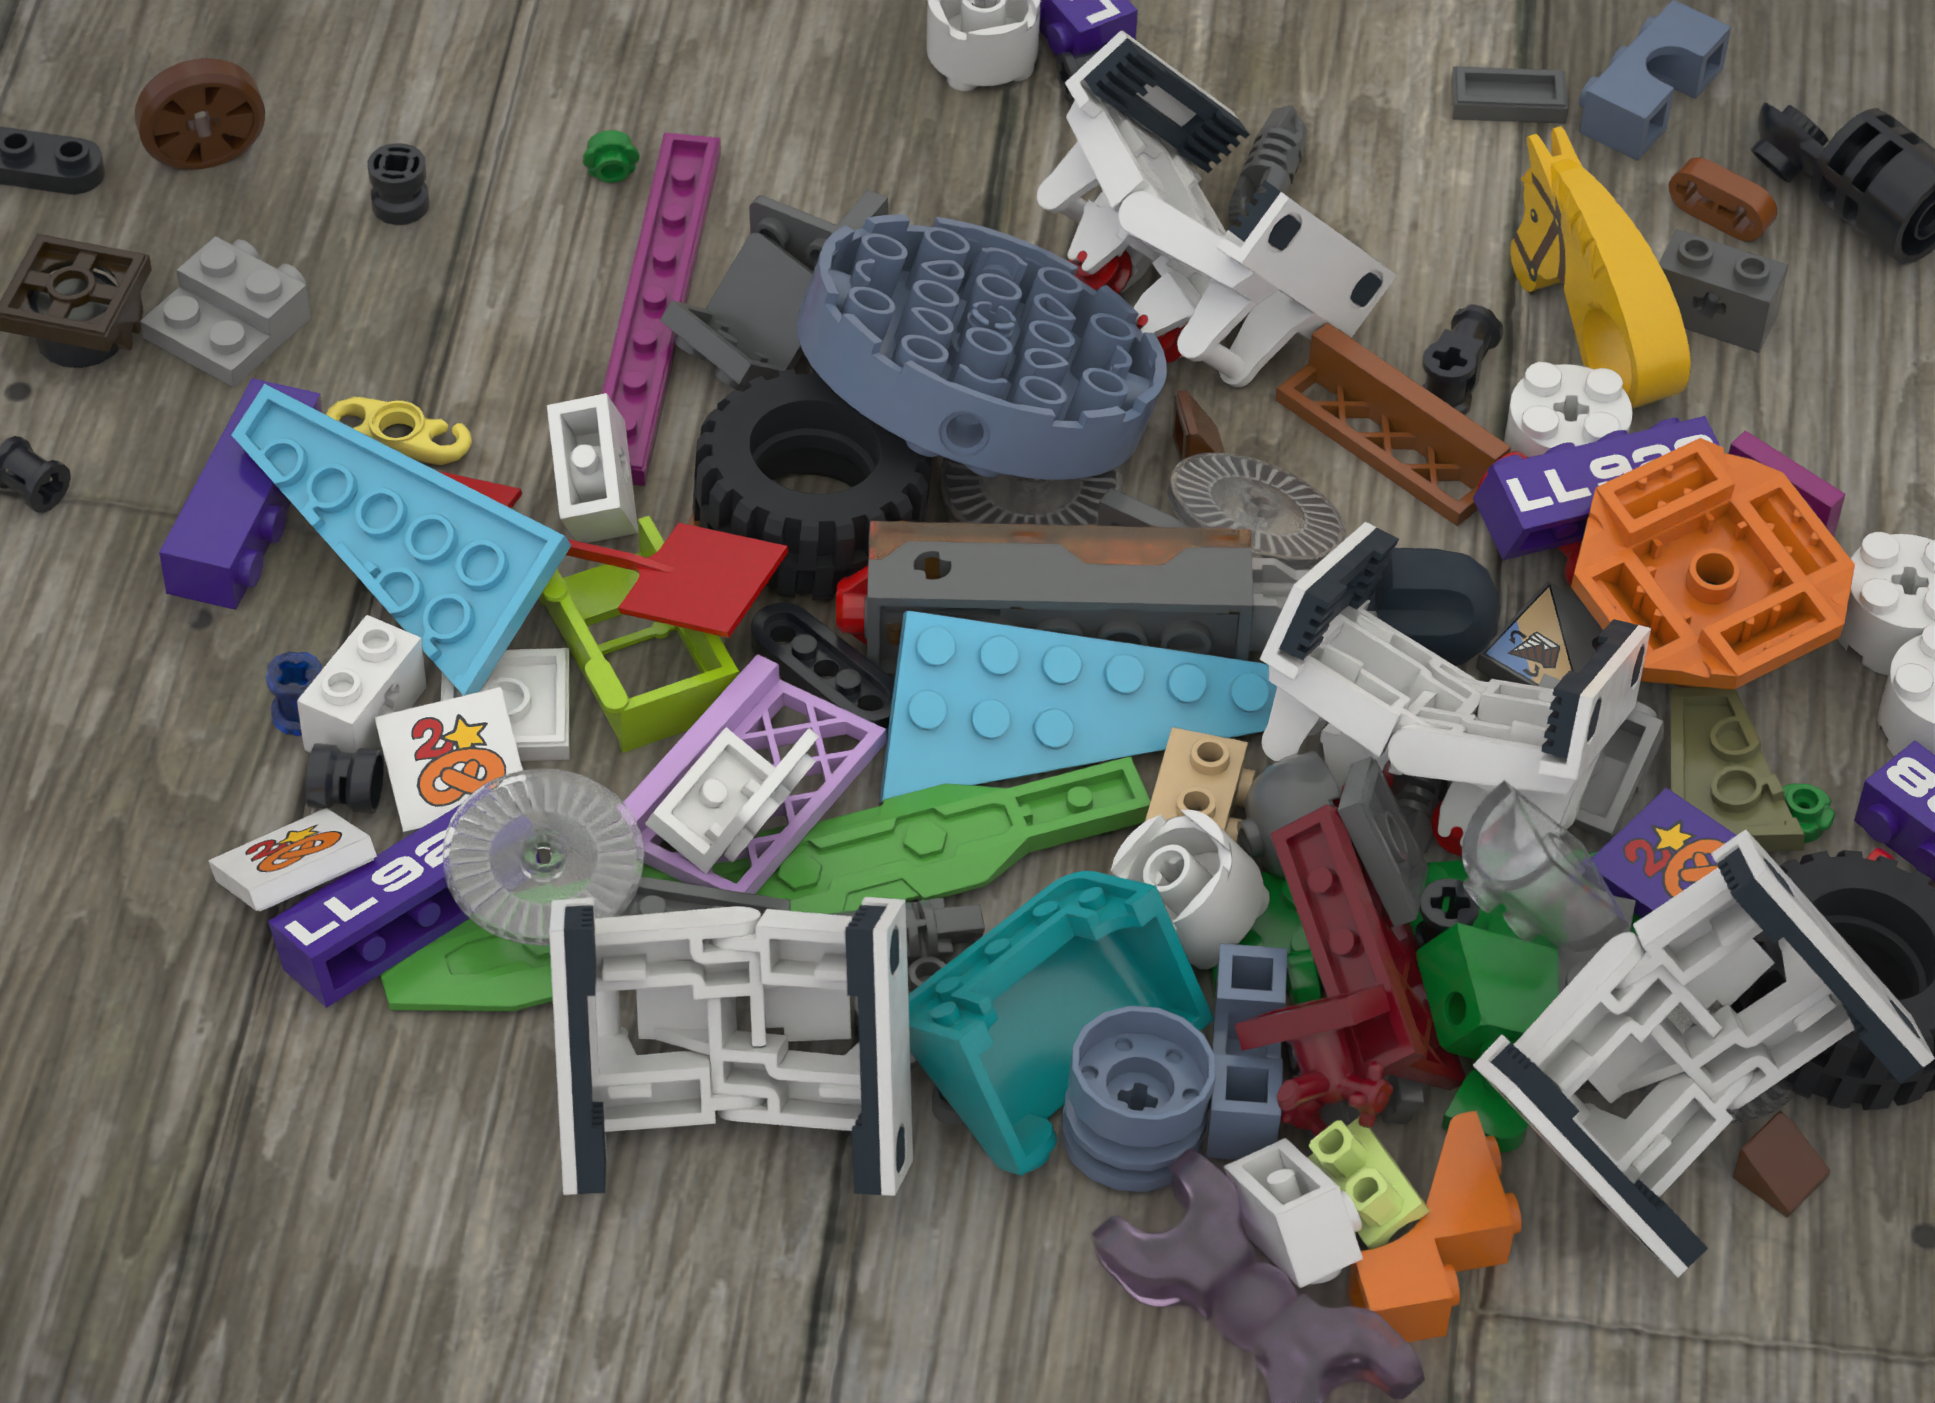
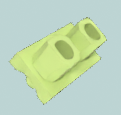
(1371, 1179)

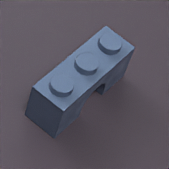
(1634, 95)
(1246, 1085)

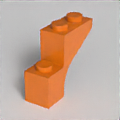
(1467, 1228)

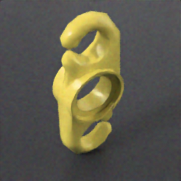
(416, 445)

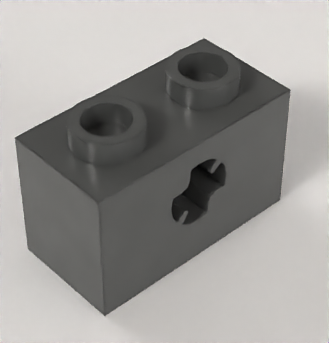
(1724, 289)

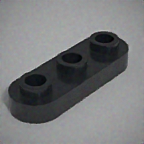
(49, 162)
(820, 652)

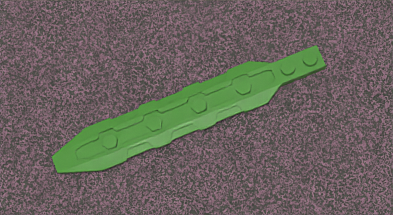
(905, 849)

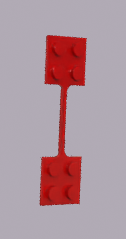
(692, 582)

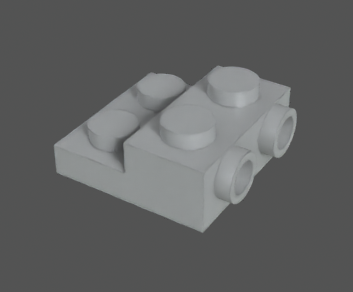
(229, 310)
(1618, 770)

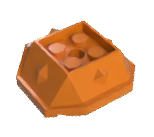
(1722, 523)

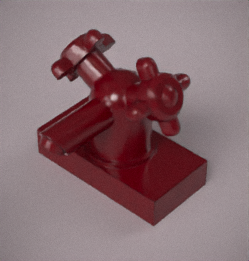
(1323, 1056)

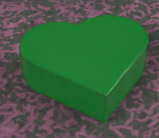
(1494, 1112)

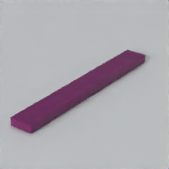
(659, 273)

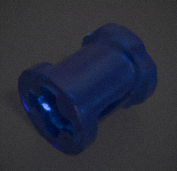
(287, 680)

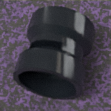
(398, 184)
(344, 778)

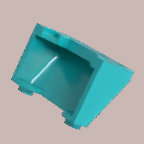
(1008, 1008)

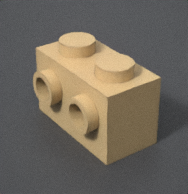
(1202, 776)

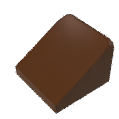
(1193, 428)
(1780, 1165)

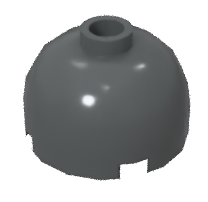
(1280, 797)

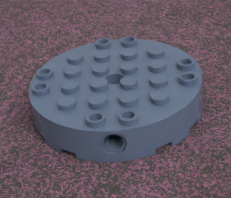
(980, 348)

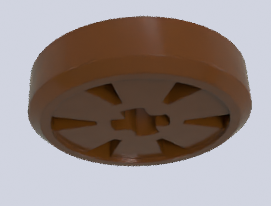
(206, 84)

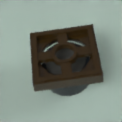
(76, 311)

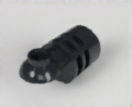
(1868, 174)

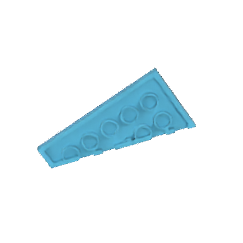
(421, 542)
(1024, 701)

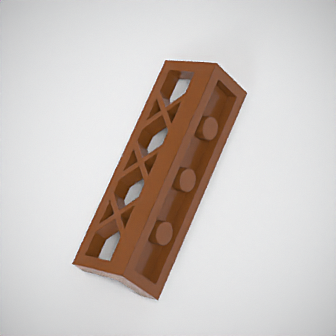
(1407, 420)

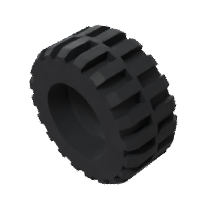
(804, 428)
(1892, 928)

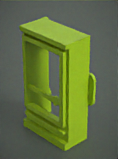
(660, 713)

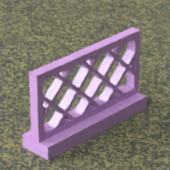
(746, 710)

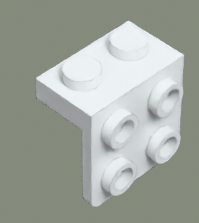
(727, 798)

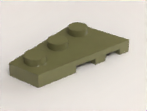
(1723, 770)

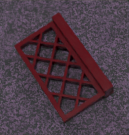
(1361, 949)

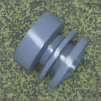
(1136, 1096)

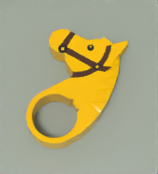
(1608, 272)

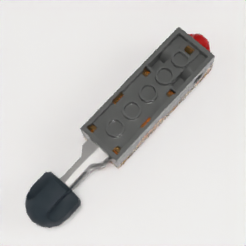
(1137, 587)

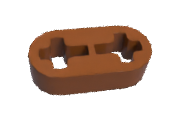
(1723, 199)

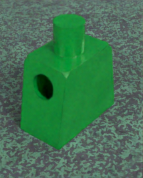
(1485, 987)

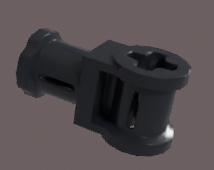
(1456, 358)

